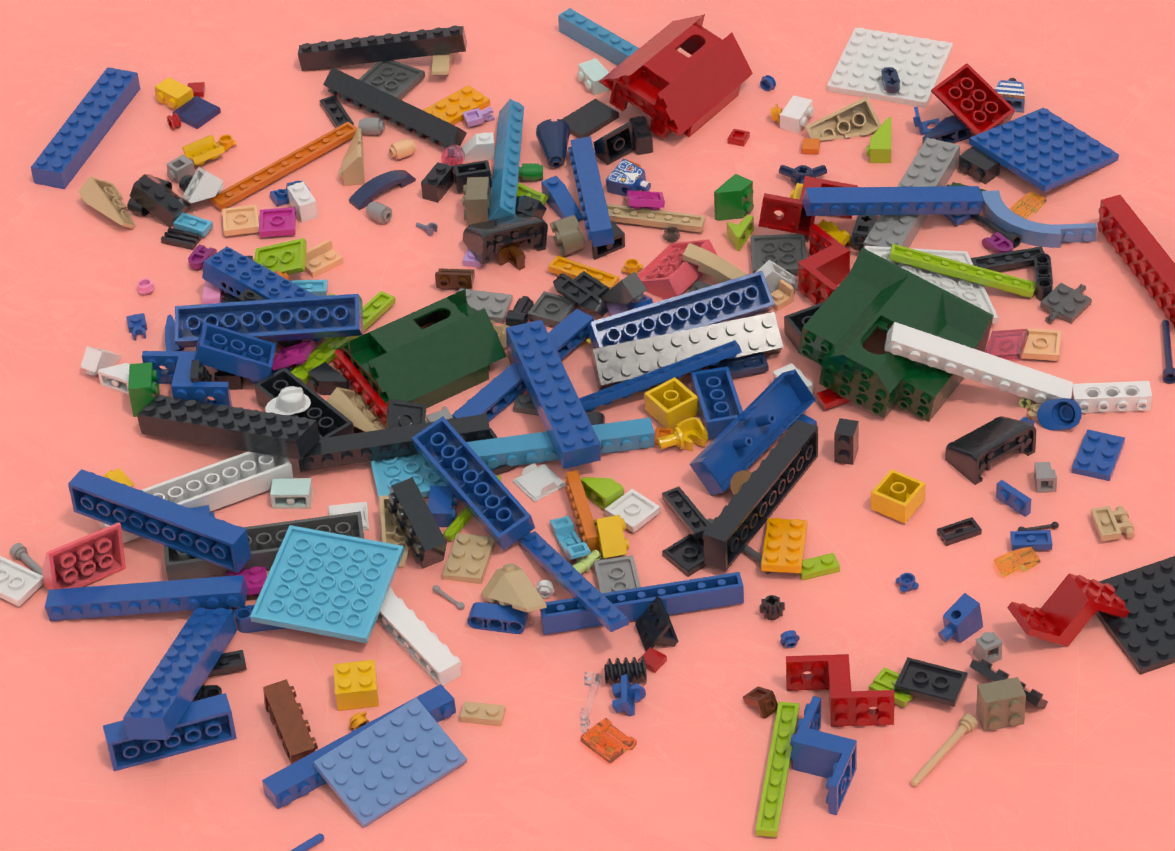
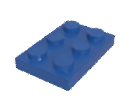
(1098, 455)

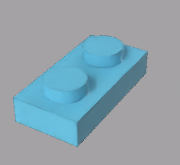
(193, 224)
(316, 287)

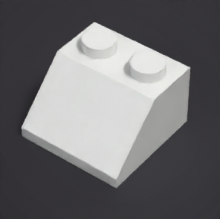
(202, 186)

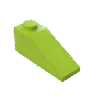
(881, 144)

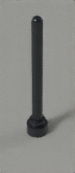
(1012, 236)

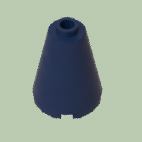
(553, 140)

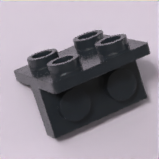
(656, 626)

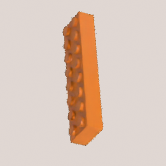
(582, 511)

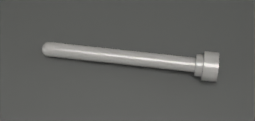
(19, 552)

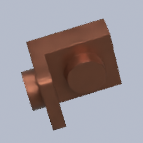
(763, 700)

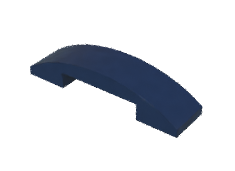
(379, 184)

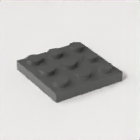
(393, 77)
(781, 249)

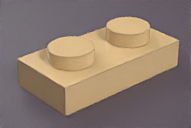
(482, 713)

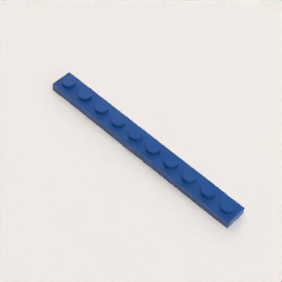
(660, 376)
(573, 582)

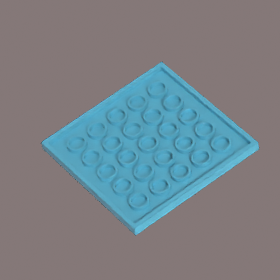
(327, 584)

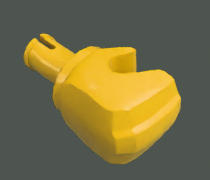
(685, 435)

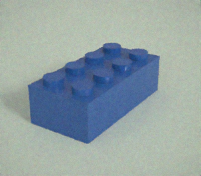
(234, 352)
(716, 399)

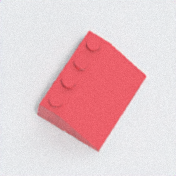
(669, 274)
(85, 559)

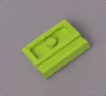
(886, 681)

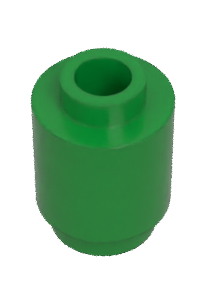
(531, 172)

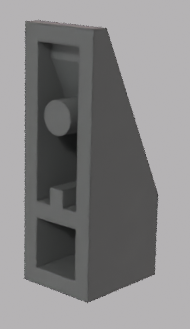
(626, 290)

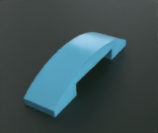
(568, 539)

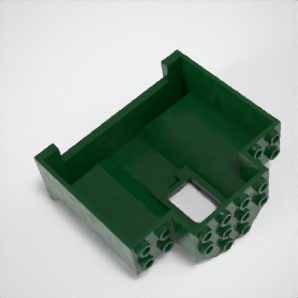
(873, 298)

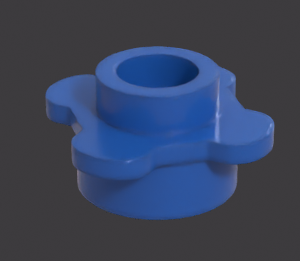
(907, 582)

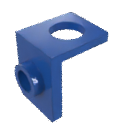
(923, 125)

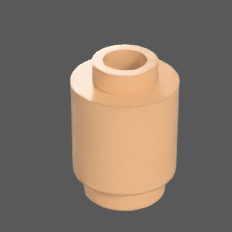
(402, 148)

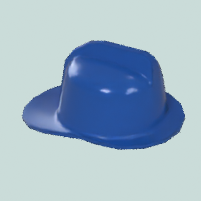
(1059, 414)

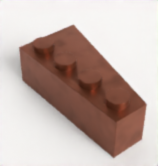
(288, 720)

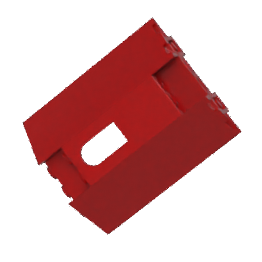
(677, 89)

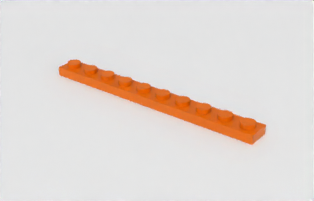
(284, 166)

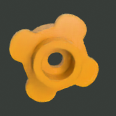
(775, 113)
(226, 141)
(632, 265)
(358, 720)

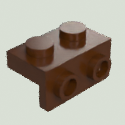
(455, 278)

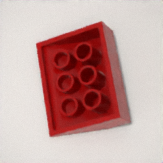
(973, 100)

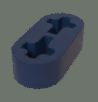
(890, 76)

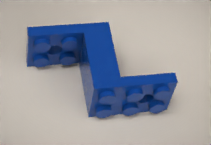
(178, 375)
(824, 755)

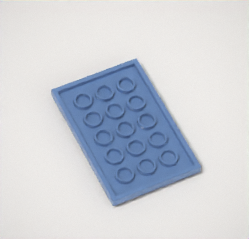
(389, 762)

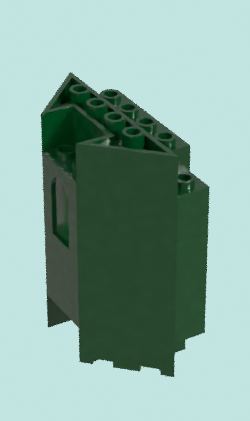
(432, 361)

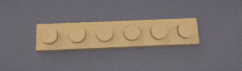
(656, 218)

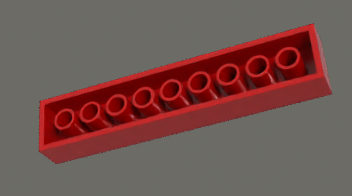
(1139, 251)

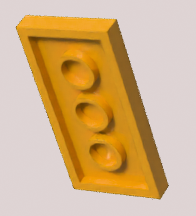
(452, 106)
(784, 545)

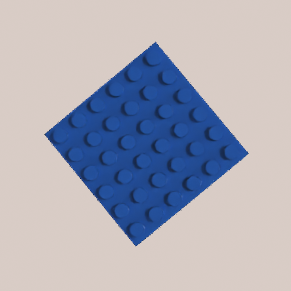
(1044, 149)

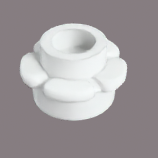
(545, 588)

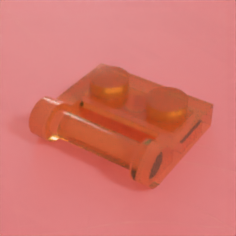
(604, 744)

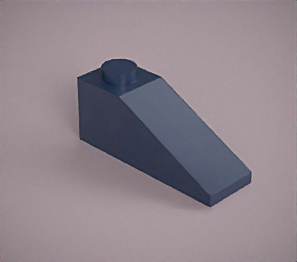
(949, 130)

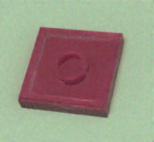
(1007, 343)

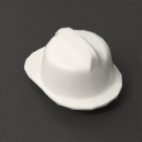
(289, 402)

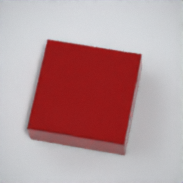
(198, 88)
(738, 137)
(654, 659)

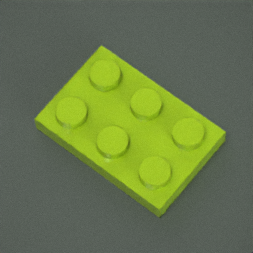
(284, 256)

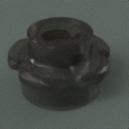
(671, 234)

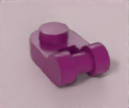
(997, 243)
(199, 255)

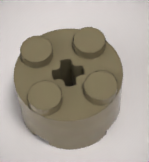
(567, 235)

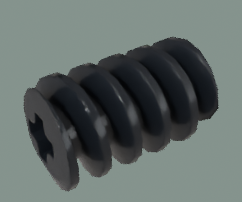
(632, 669)

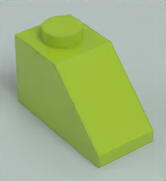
(602, 490)

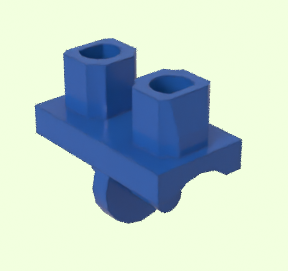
(629, 695)

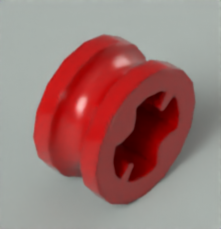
(173, 121)

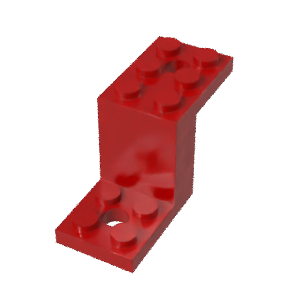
(794, 215)
(824, 268)
(1068, 609)
(845, 706)

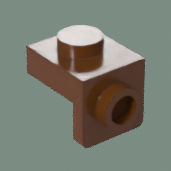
(513, 255)

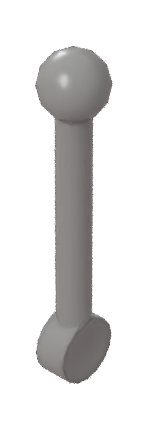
(460, 605)

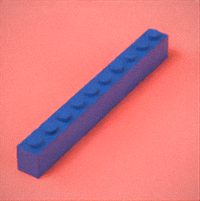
(590, 192)
(892, 200)
(509, 383)
(146, 597)
(676, 598)
(302, 776)

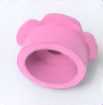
(145, 286)

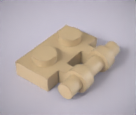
(1106, 523)

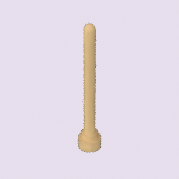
(966, 725)

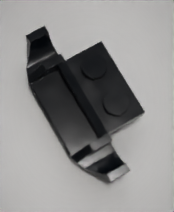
(583, 291)

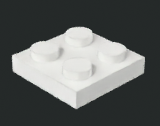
(634, 509)

